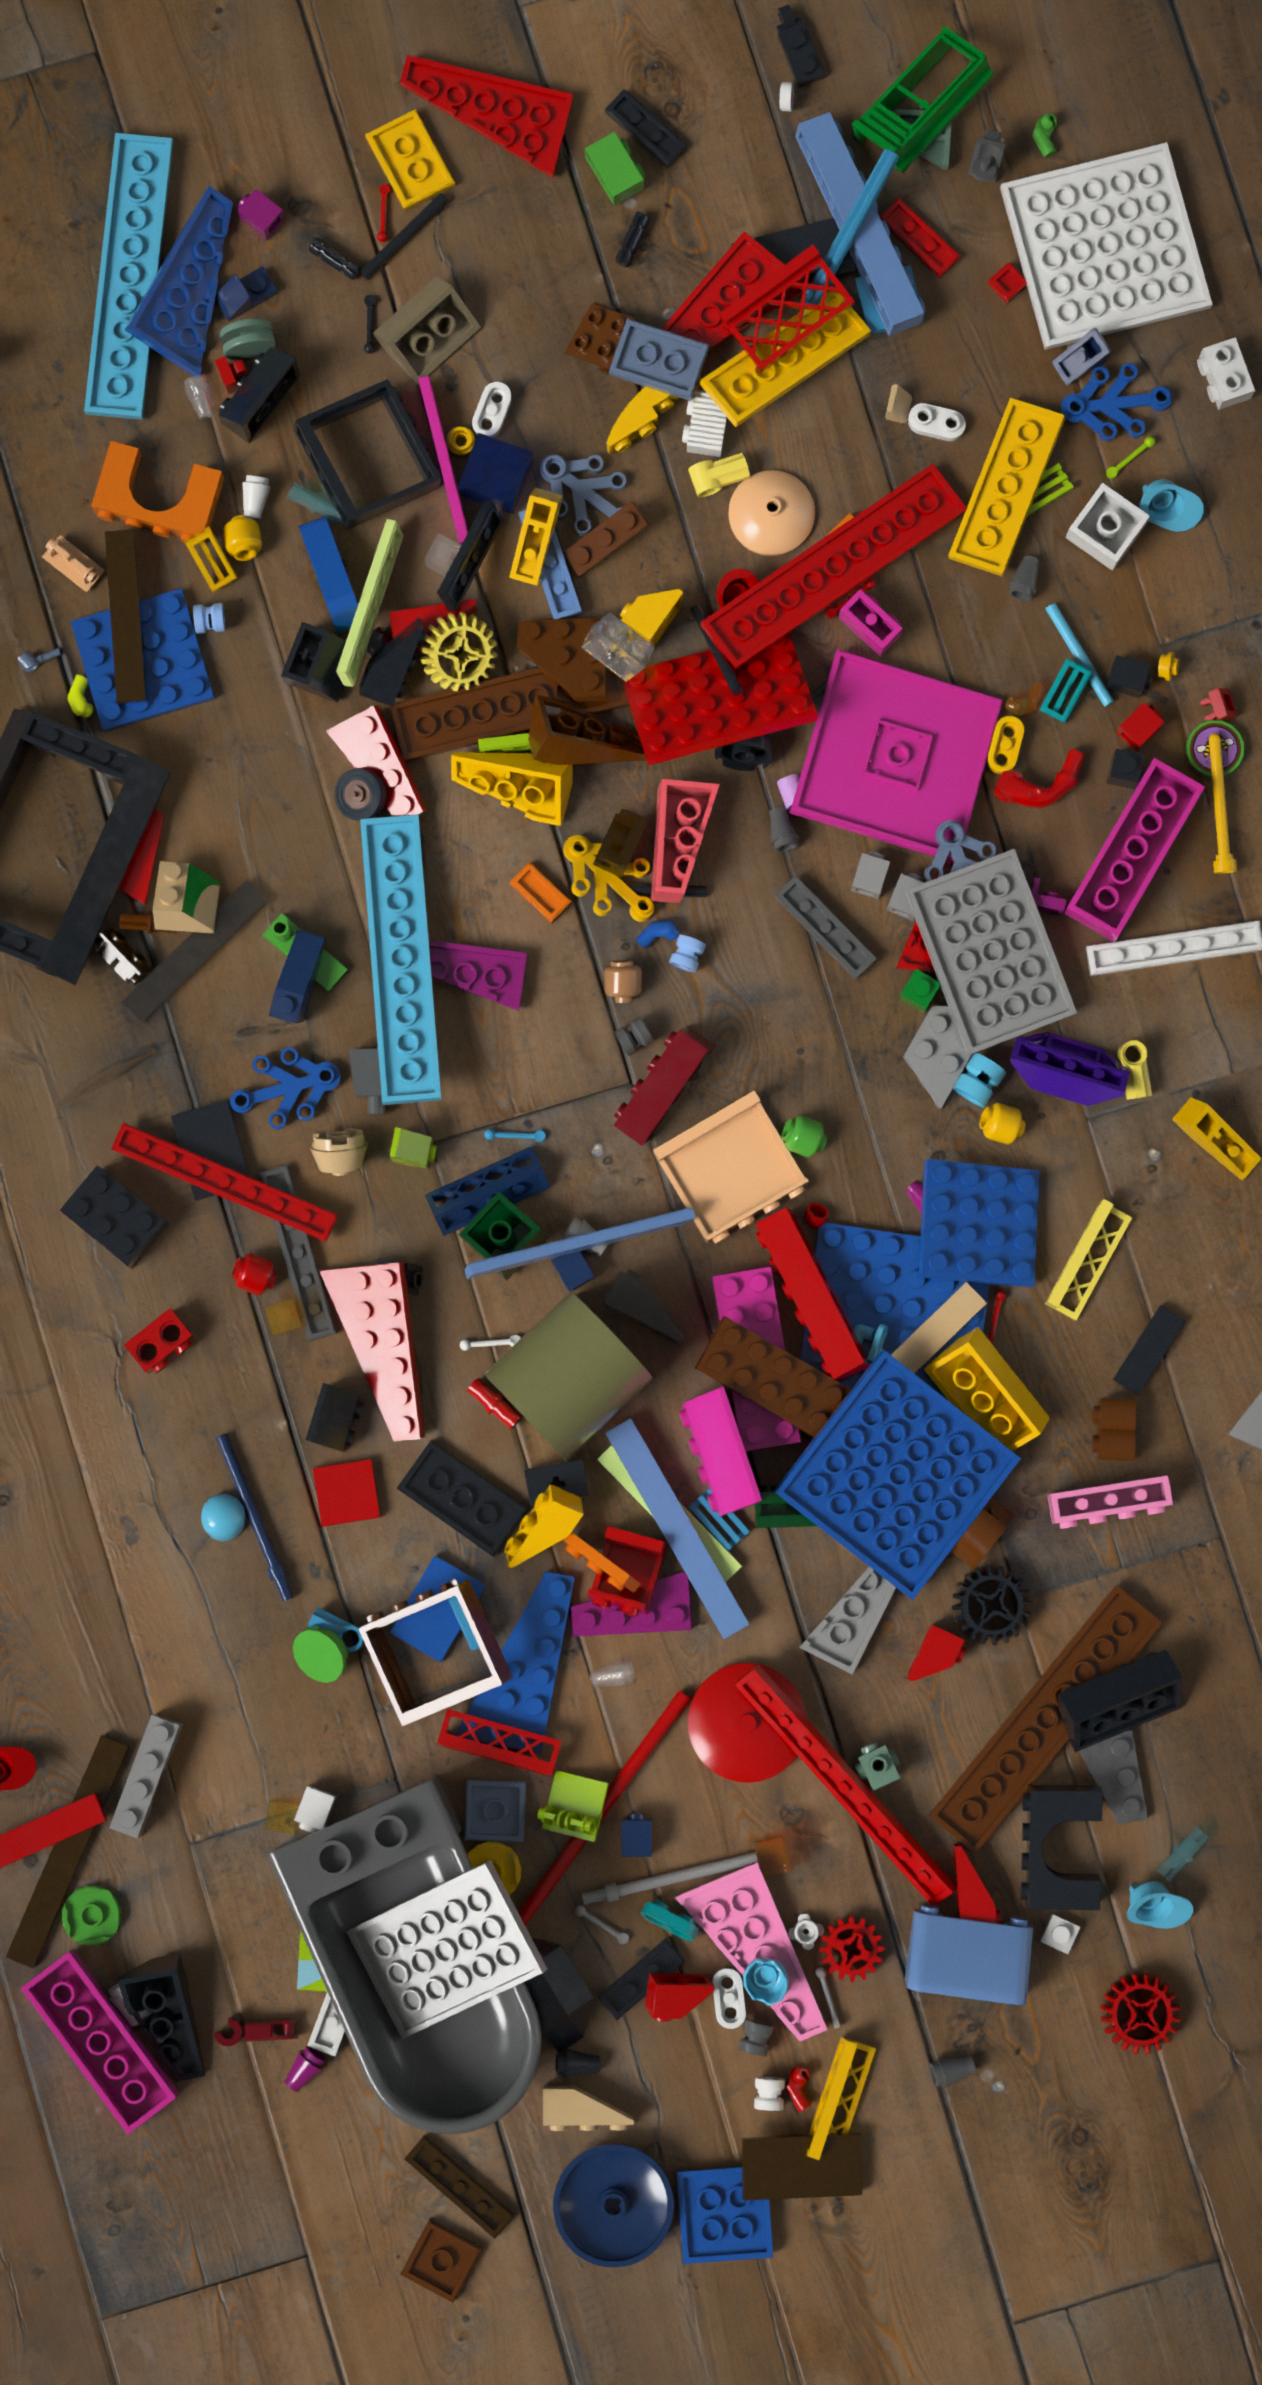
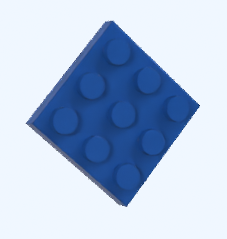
(718, 2221)

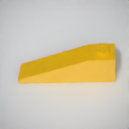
(517, 781)

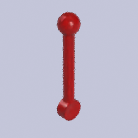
(384, 191)
(831, 612)
(1000, 1295)

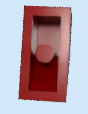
(936, 1653)
(675, 1994)

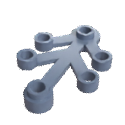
(581, 489)
(954, 847)

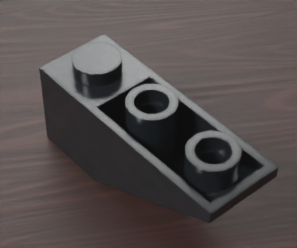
(387, 668)

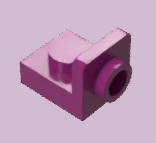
(1049, 901)

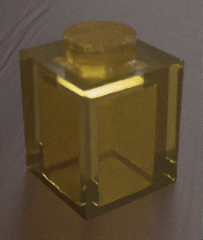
(284, 1317)

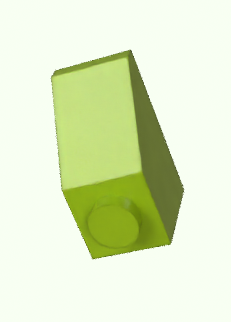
(412, 1148)

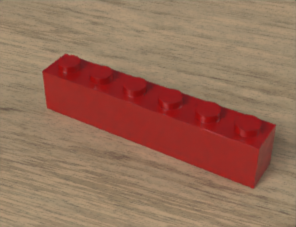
(812, 1295)

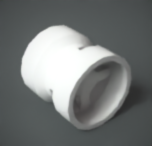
(769, 2093)

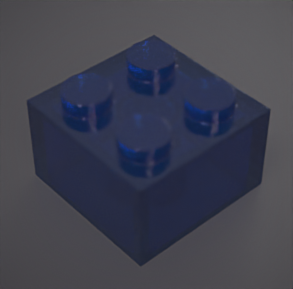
(496, 473)

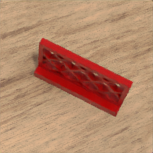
(771, 289)

